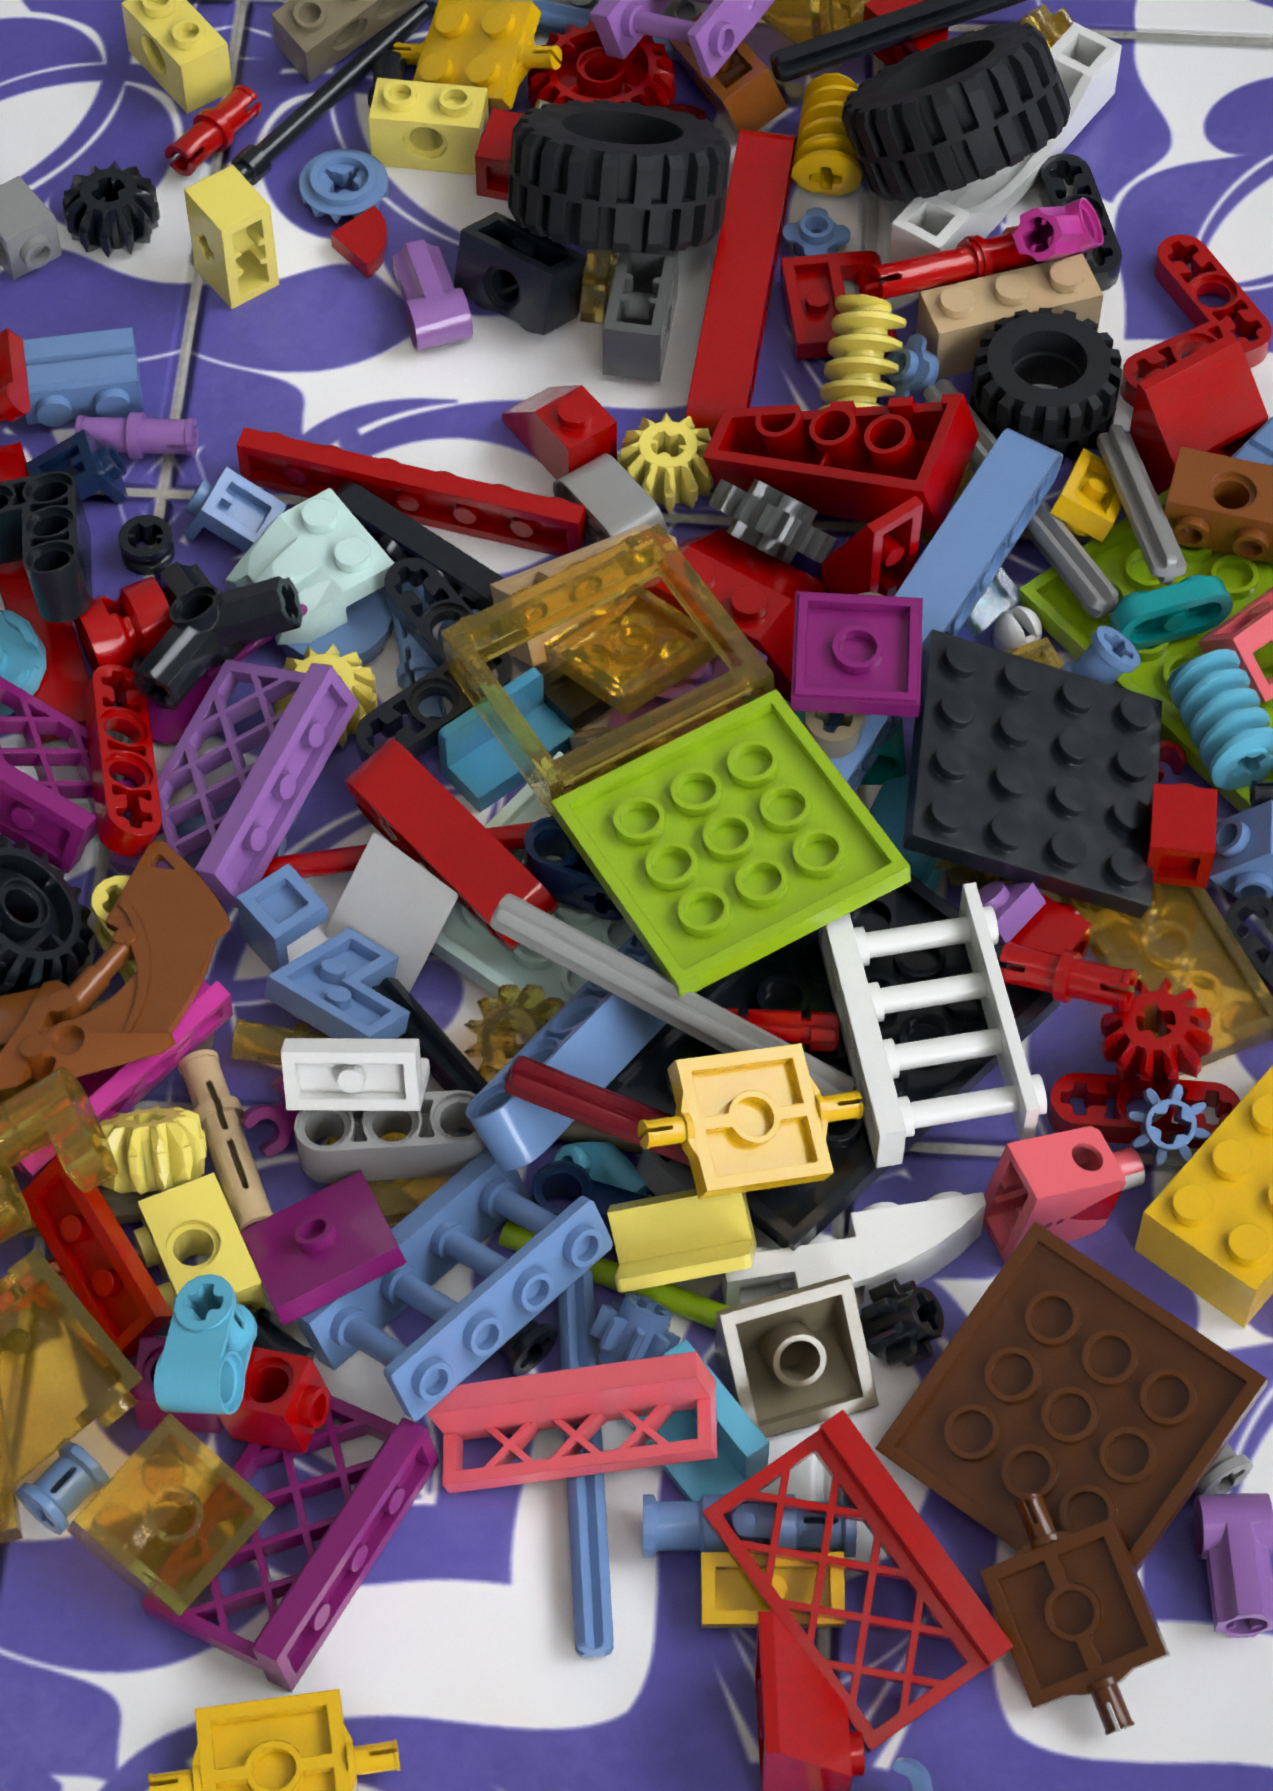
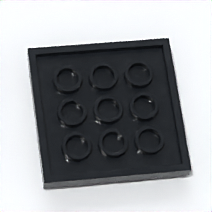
(1033, 774)

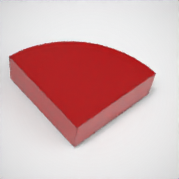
(363, 241)

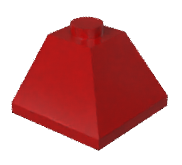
(800, 1718)

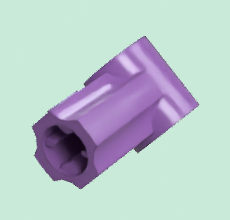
(432, 306)
(1237, 1544)

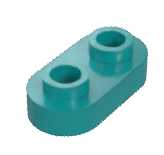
(1172, 611)

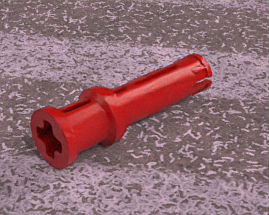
(969, 260)

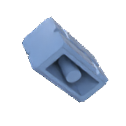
(82, 376)

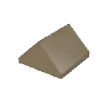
(796, 1356)

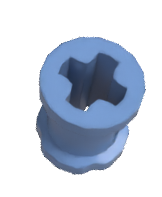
(1106, 657)
(62, 1487)

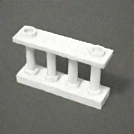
(879, 1061)

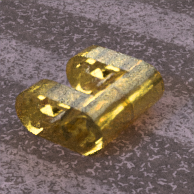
(46, 1114)

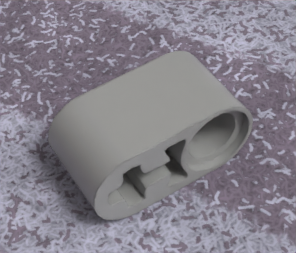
(610, 497)

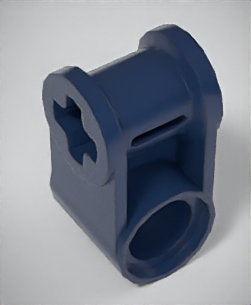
(568, 878)

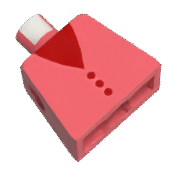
(1060, 1182)

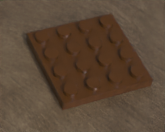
(1071, 1394)

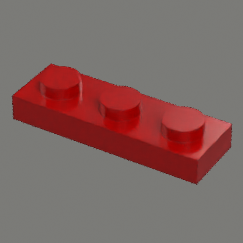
(96, 1258)

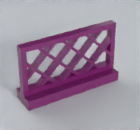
(41, 808)
(340, 1560)

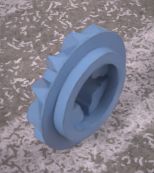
(343, 168)

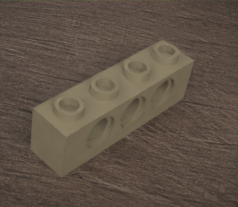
(323, 32)

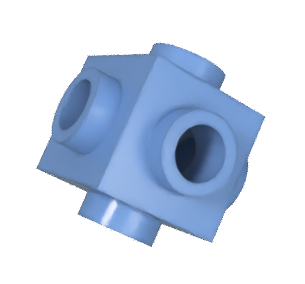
(1245, 852)

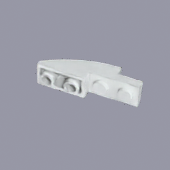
(881, 1245)

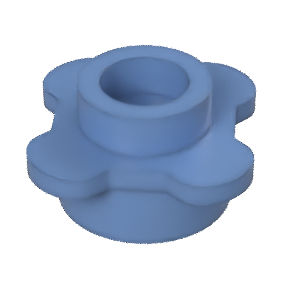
(815, 234)
(916, 367)

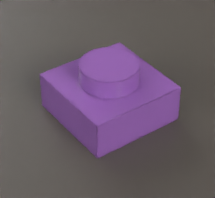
(1012, 904)

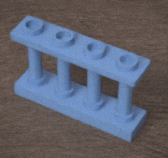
(435, 1239)

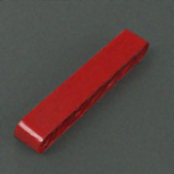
(742, 277)

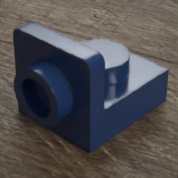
(90, 464)

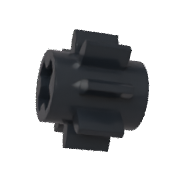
(901, 1322)

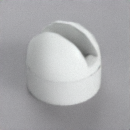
(1009, 632)

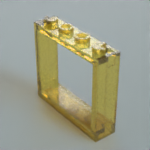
(567, 596)

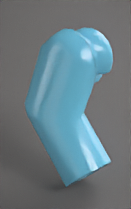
(604, 1164)

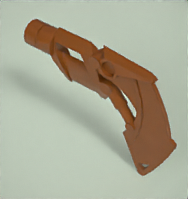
(164, 924)

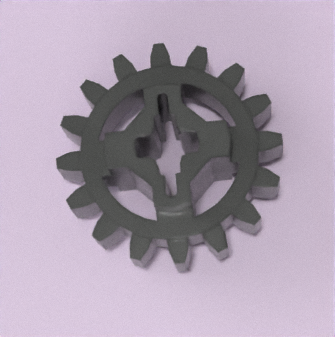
(772, 521)

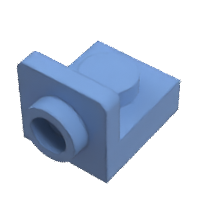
(232, 510)

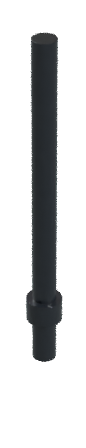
(256, 160)

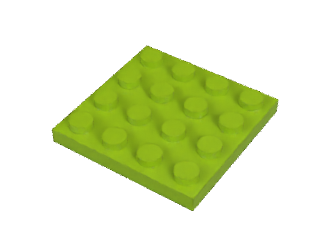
(730, 843)

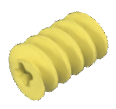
(861, 351)

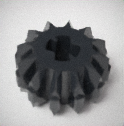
(111, 209)

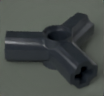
(210, 628)

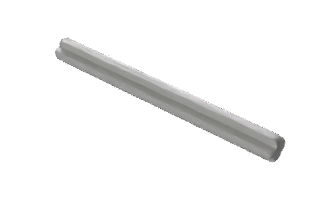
(1048, 531)
(645, 987)

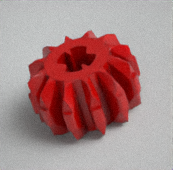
(1180, 1030)

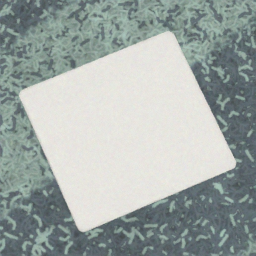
(394, 906)

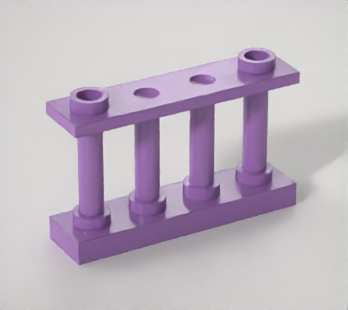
(711, 37)

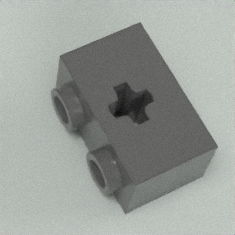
(640, 314)

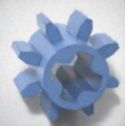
(1183, 1115)
(633, 1329)

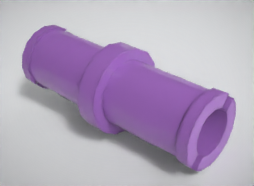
(143, 435)

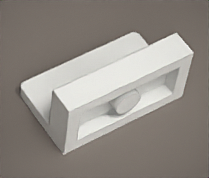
(354, 1074)

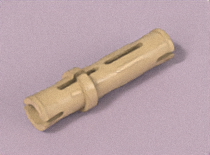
(225, 1137)

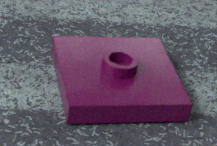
(857, 654)
(322, 1248)

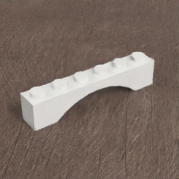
(938, 223)

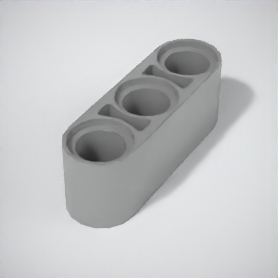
(421, 1154)

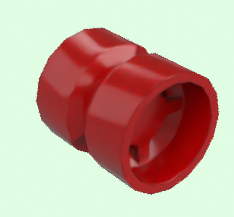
(124, 627)

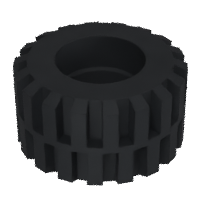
(1051, 352)

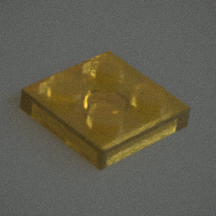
(630, 649)

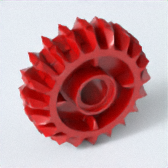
(591, 75)

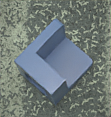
(278, 914)

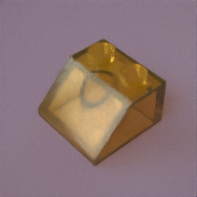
(170, 1517)

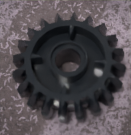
(40, 921)

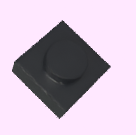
(571, 701)

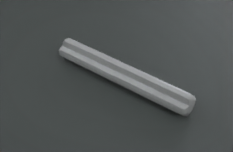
(1141, 505)

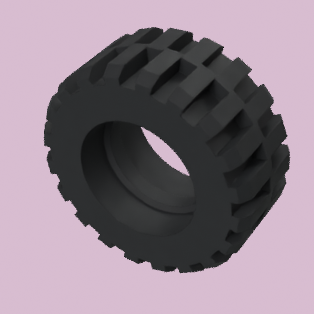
(956, 112)
(618, 176)

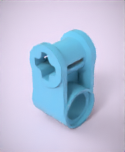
(205, 1350)

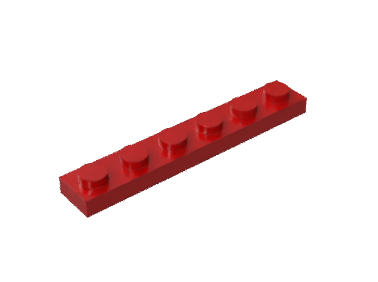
(424, 495)

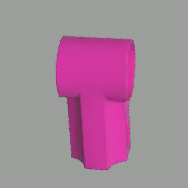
(1059, 231)

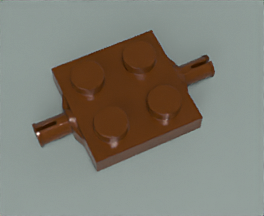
(1074, 1613)

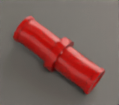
(213, 130)
(1068, 976)

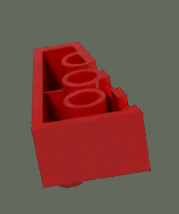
(849, 456)

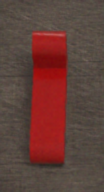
(442, 835)

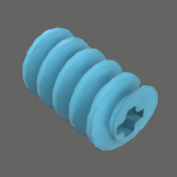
(1223, 718)

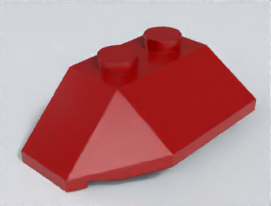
(754, 592)

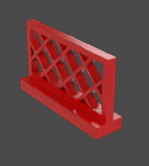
(906, 1542)

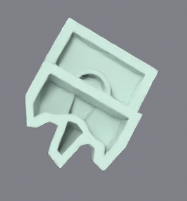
(324, 556)

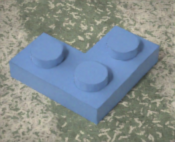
(335, 991)

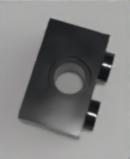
(519, 274)

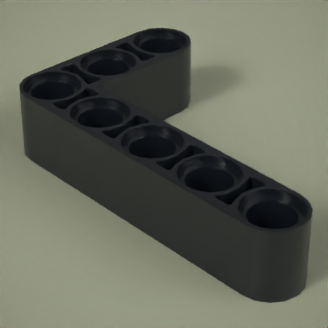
(50, 532)

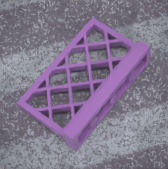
(268, 789)

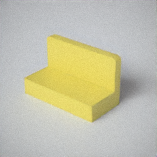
(680, 1238)

